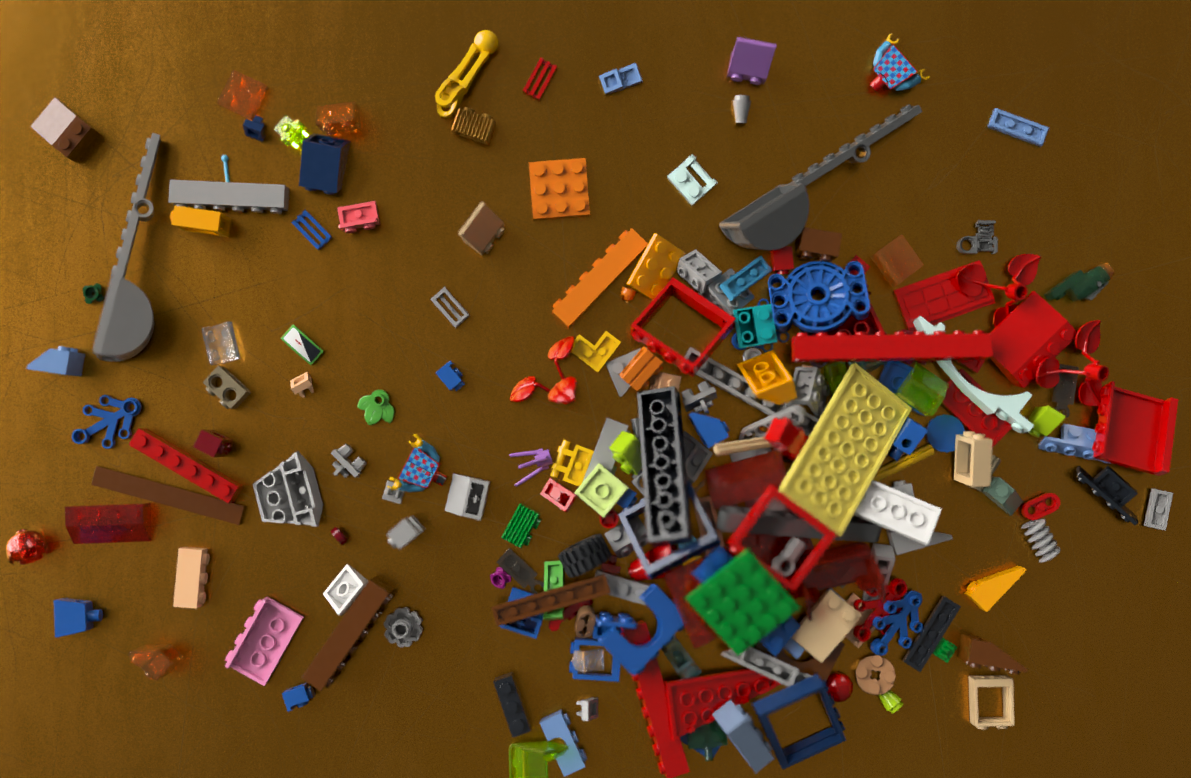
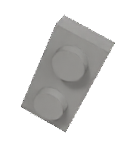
(1158, 509)

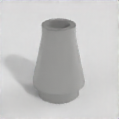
(741, 108)

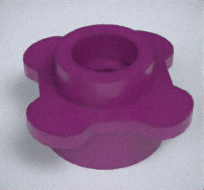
(497, 581)

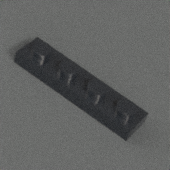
(931, 633)

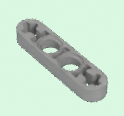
(786, 413)

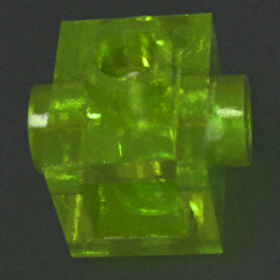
(291, 131)

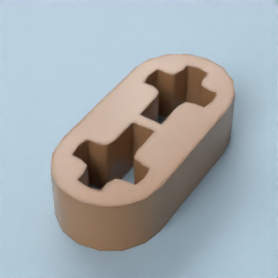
(589, 622)

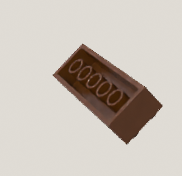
(346, 636)

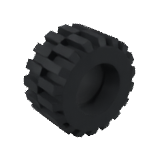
(584, 555)

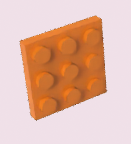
(559, 188)

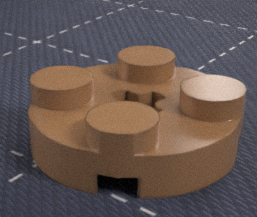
(886, 676)

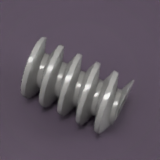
(1042, 539)

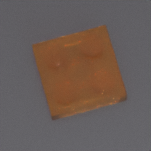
(242, 95)

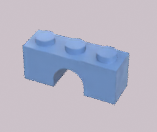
(557, 726)

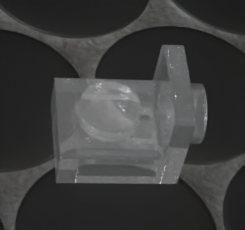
(588, 660)

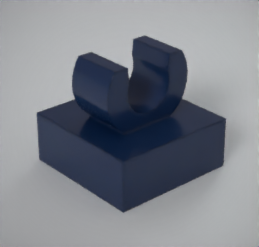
(255, 128)

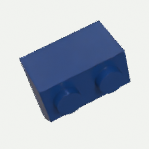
(708, 429)

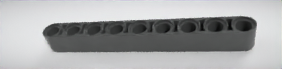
(790, 524)

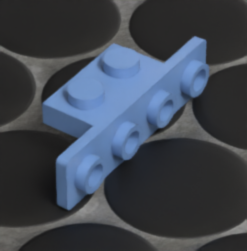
(1073, 442)

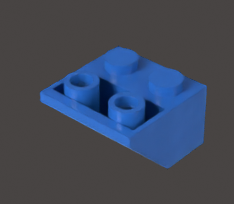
(528, 626)

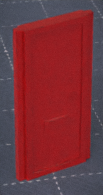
(939, 299)

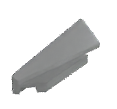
(767, 666)

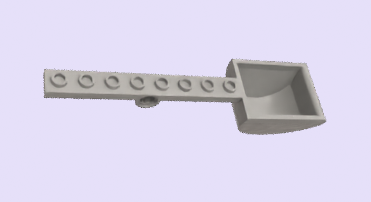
(127, 314)

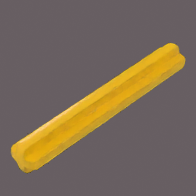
(904, 462)

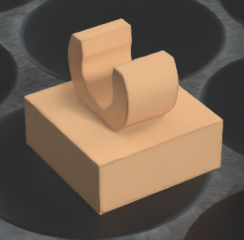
(301, 383)

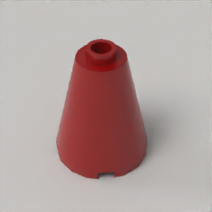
(636, 569)

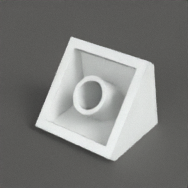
(345, 589)

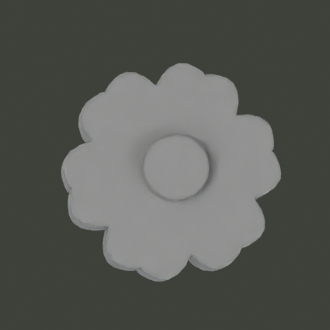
(403, 627)

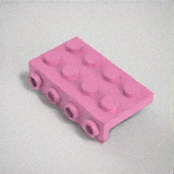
(263, 640)

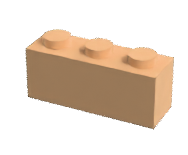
(191, 577)

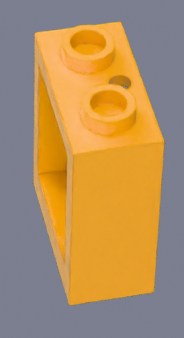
(200, 221)

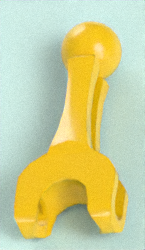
(455, 89)

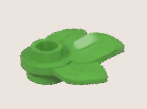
(376, 410)

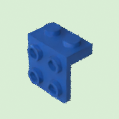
(605, 620)

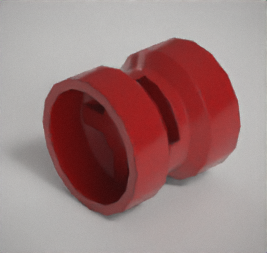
(611, 520)

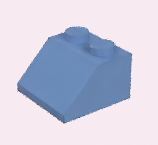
(60, 361)

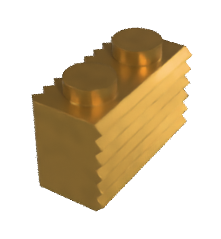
(473, 125)

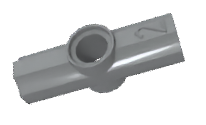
(790, 555)

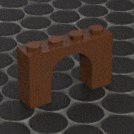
(807, 665)

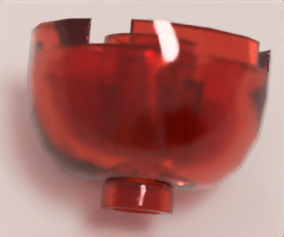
(26, 547)

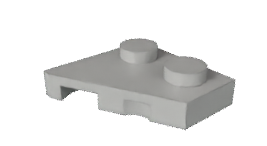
(615, 368)

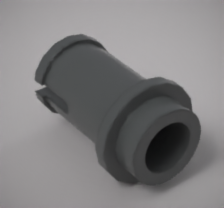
(636, 428)

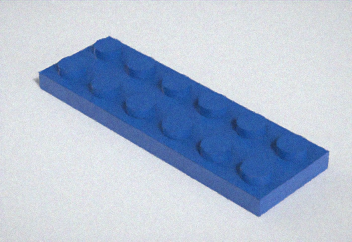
(774, 640)

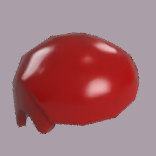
(840, 686)

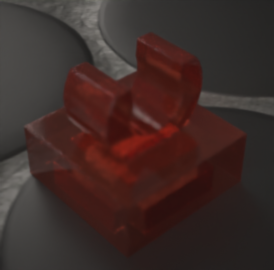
(610, 567)

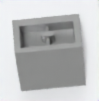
(467, 496)

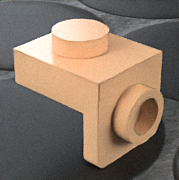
(664, 380)

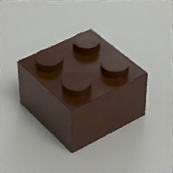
(817, 245)

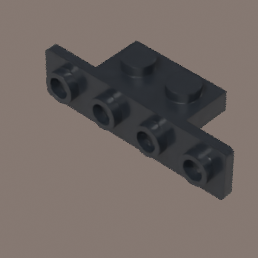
(1113, 489)

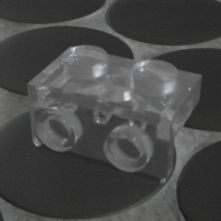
(221, 343)

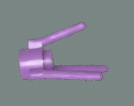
(541, 459)

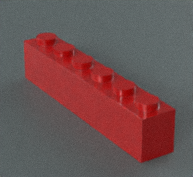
(186, 465)

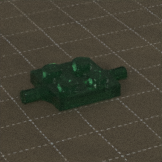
(707, 737)

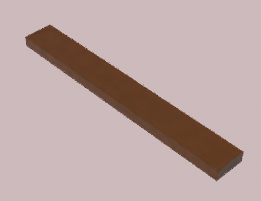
(168, 495)

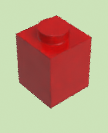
(782, 260)

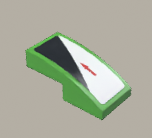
(301, 344)

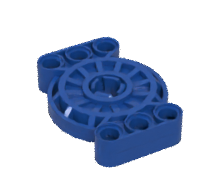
(823, 314)

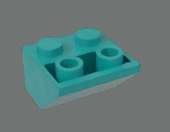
(755, 326)

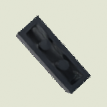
(512, 704)

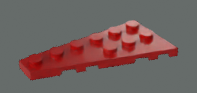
(697, 698)

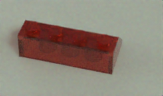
(745, 478)
(109, 523)

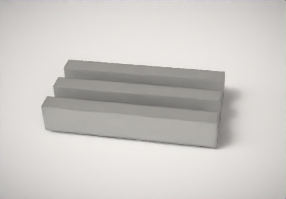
(460, 319)

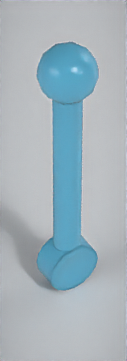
(224, 158)

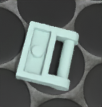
(687, 184)

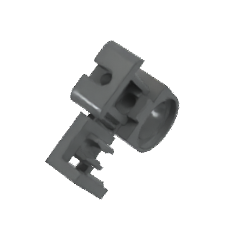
(984, 242)

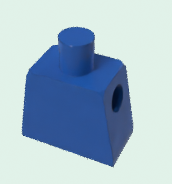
(913, 433)
(74, 616)

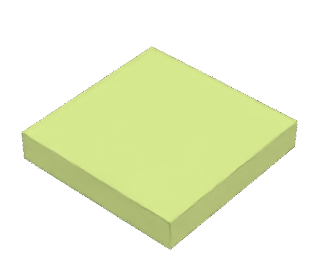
(601, 490)

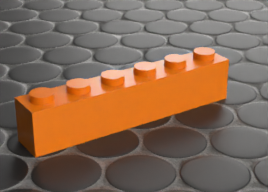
(598, 280)

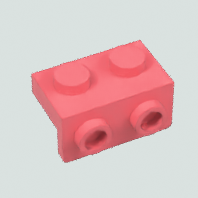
(358, 216)

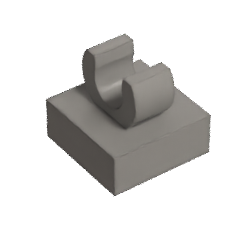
(393, 495)
(589, 709)

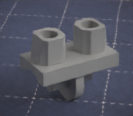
(699, 401)
(342, 456)

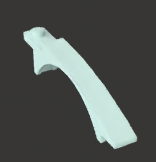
(1006, 407)

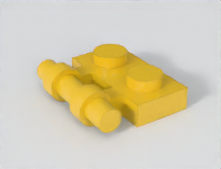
(577, 466)

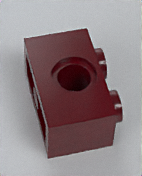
(213, 443)

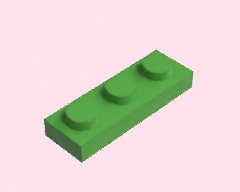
(553, 577)

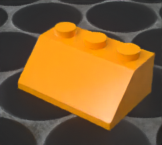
(768, 378)

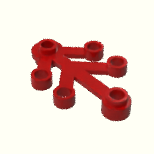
(892, 594)

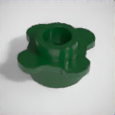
(87, 292)

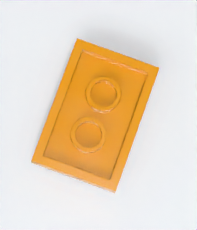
(655, 267)

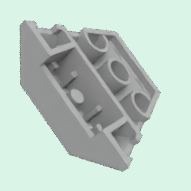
(289, 493)

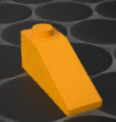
(990, 589)

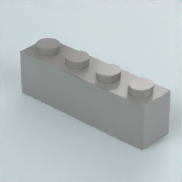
(602, 452)

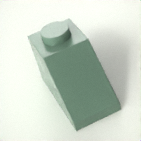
(1003, 495)

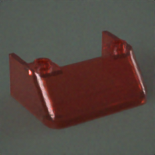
(837, 568)

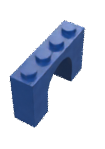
(668, 623)

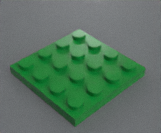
(743, 602)

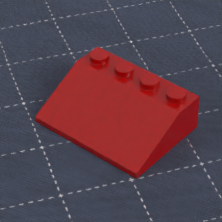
(1028, 337)

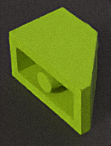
(1044, 420)

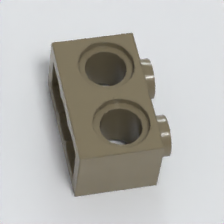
(229, 384)

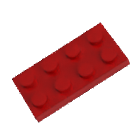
(971, 415)

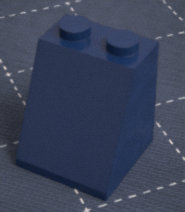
(323, 163)

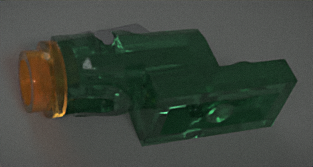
(1082, 285)

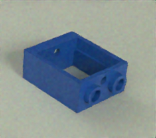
(615, 674)

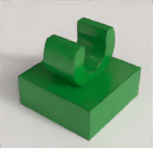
(944, 650)

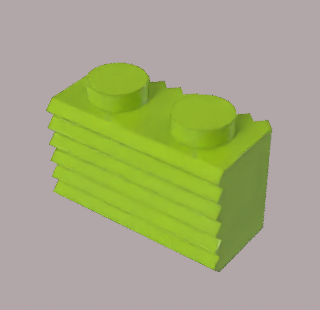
(627, 452)

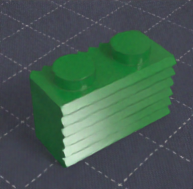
(521, 525)

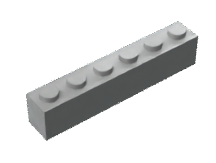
(229, 195)

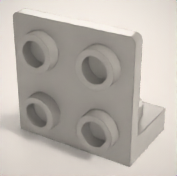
(717, 296)
(810, 389)

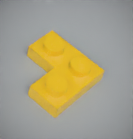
(595, 355)

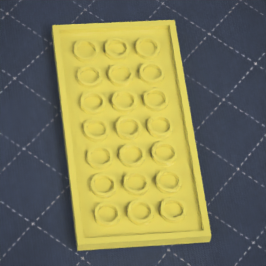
(845, 449)

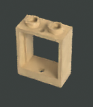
(973, 459)
(1008, 701)

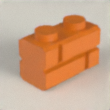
(641, 369)

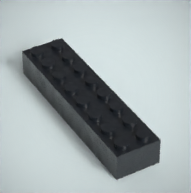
(664, 467)

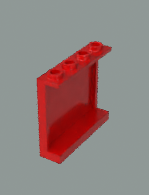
(1135, 430)

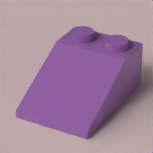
(751, 60)

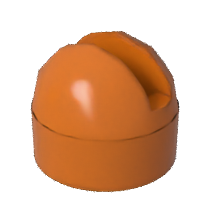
(627, 293)

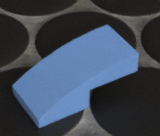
(620, 79)

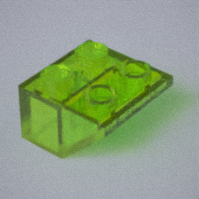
(923, 390)

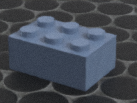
(744, 735)

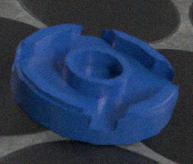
(943, 432)

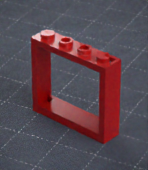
(696, 302)
(754, 514)

